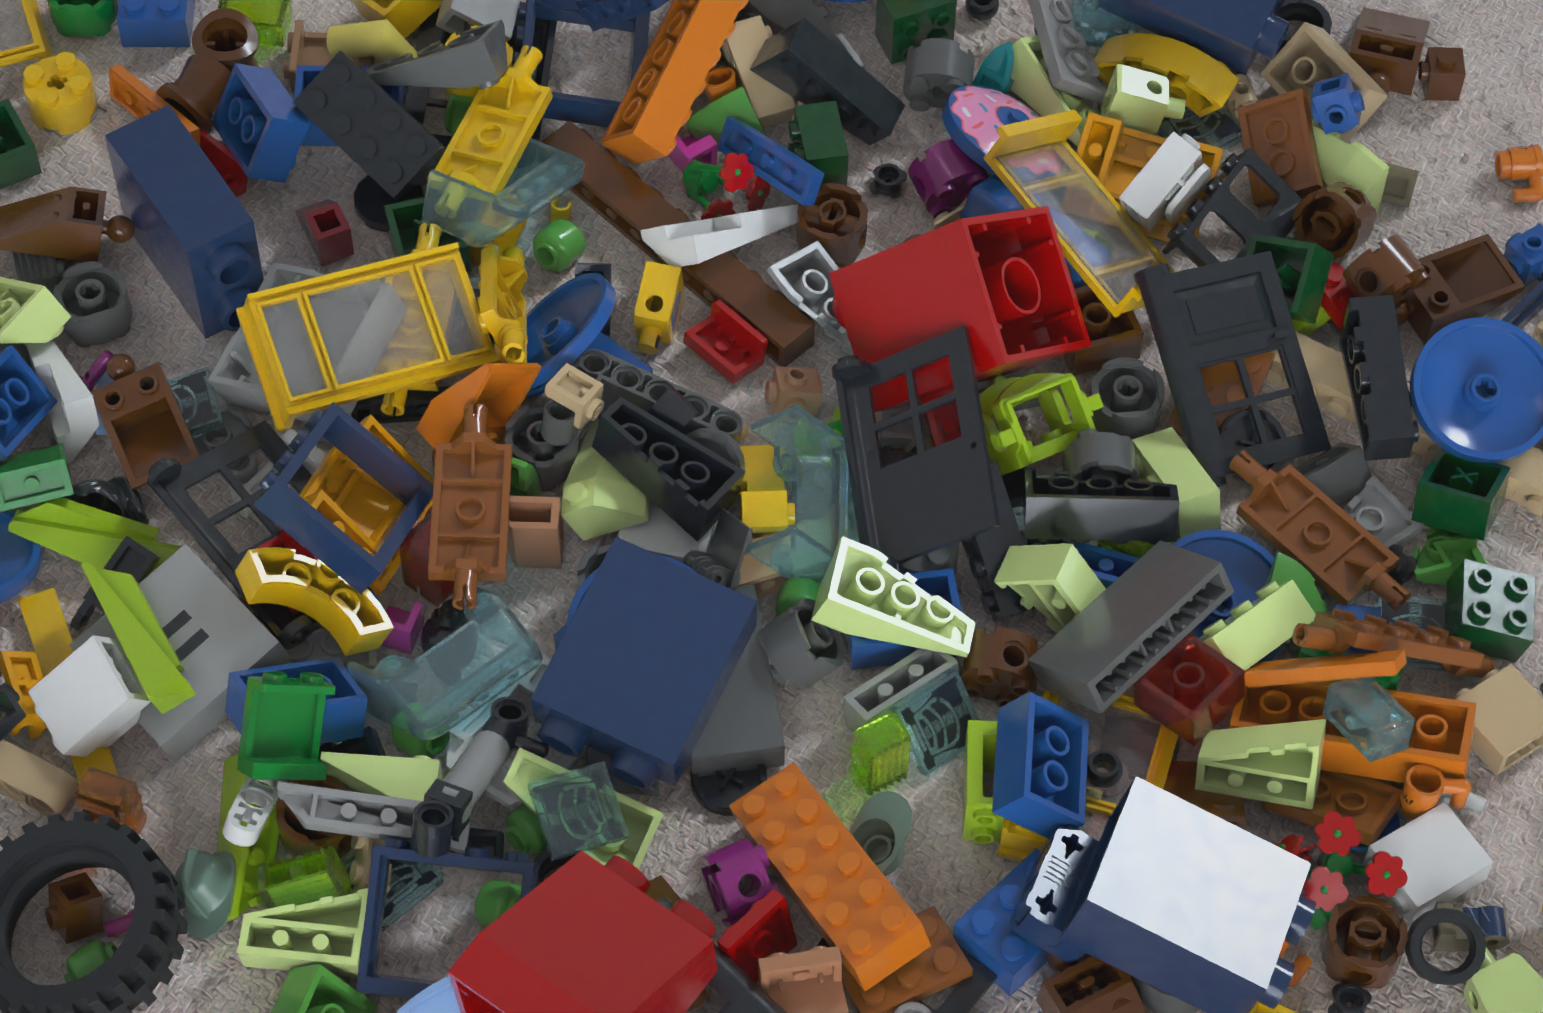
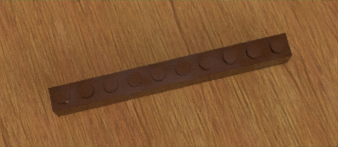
(634, 206)

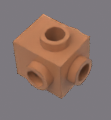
(794, 387)

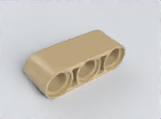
(34, 781)

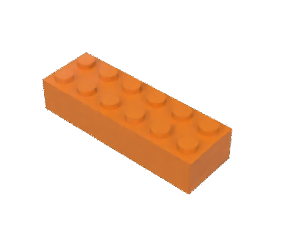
(670, 78)
(1438, 738)
(830, 876)

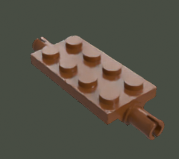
(470, 509)
(1317, 534)
(1341, 630)

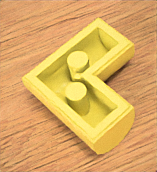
(368, 39)

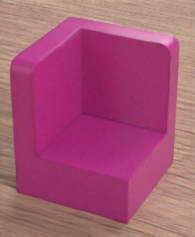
(692, 149)
(406, 627)

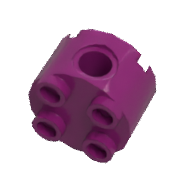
(945, 177)
(725, 870)

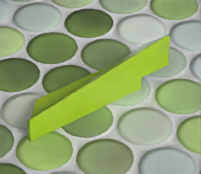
(85, 531)
(141, 637)
(247, 858)

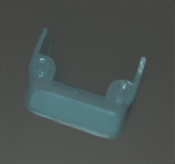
(482, 217)
(816, 466)
(454, 675)

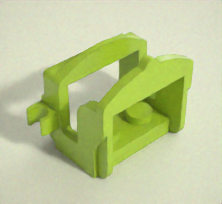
(1006, 393)

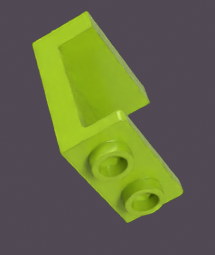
(979, 756)

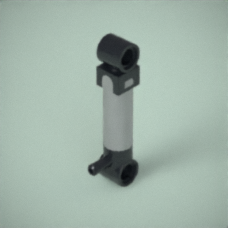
(450, 801)

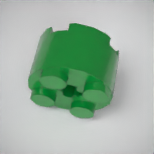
(83, 17)

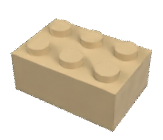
(1315, 57)

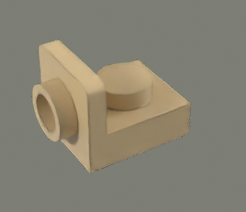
(576, 392)

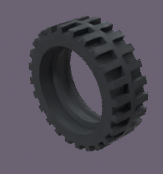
(152, 936)

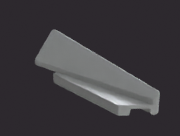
(355, 813)

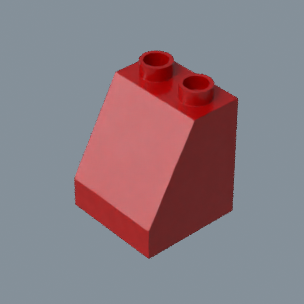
(981, 272)
(588, 947)

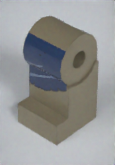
(1490, 919)

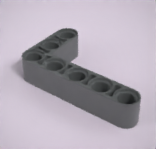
(638, 388)

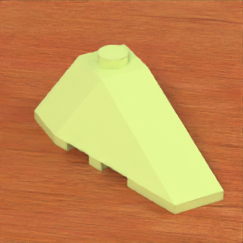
(1035, 88)
(1351, 165)
(29, 313)
(599, 496)
(877, 602)
(639, 818)

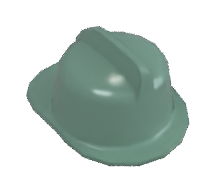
(883, 828)
(208, 890)

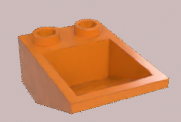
(494, 385)

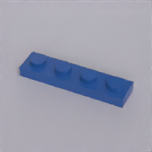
(772, 161)

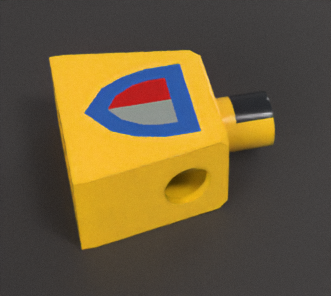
(658, 306)

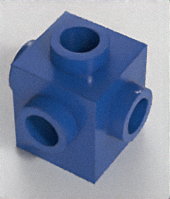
(1336, 104)
(1526, 254)

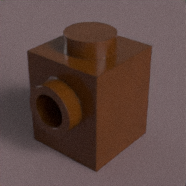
(1442, 73)
(75, 908)

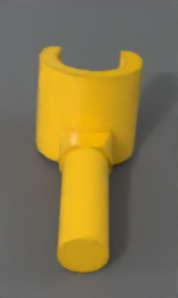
(559, 213)

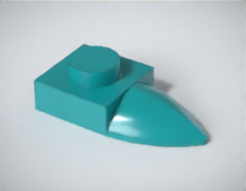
(997, 69)

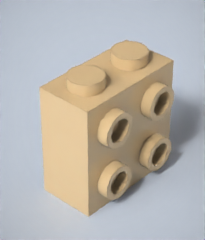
(1505, 719)

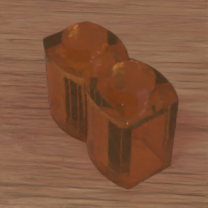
(111, 796)

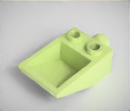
(384, 774)

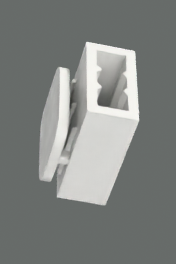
(1167, 182)
(90, 697)
(1438, 859)

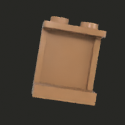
(311, 49)

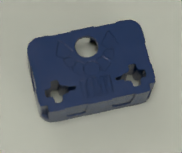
(1054, 887)

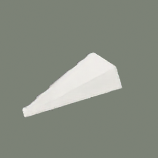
(703, 239)
(75, 414)

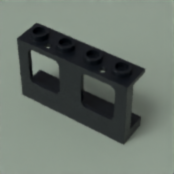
(1232, 212)

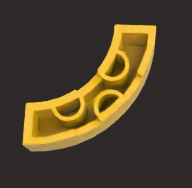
(1190, 72)
(763, 493)
(313, 588)

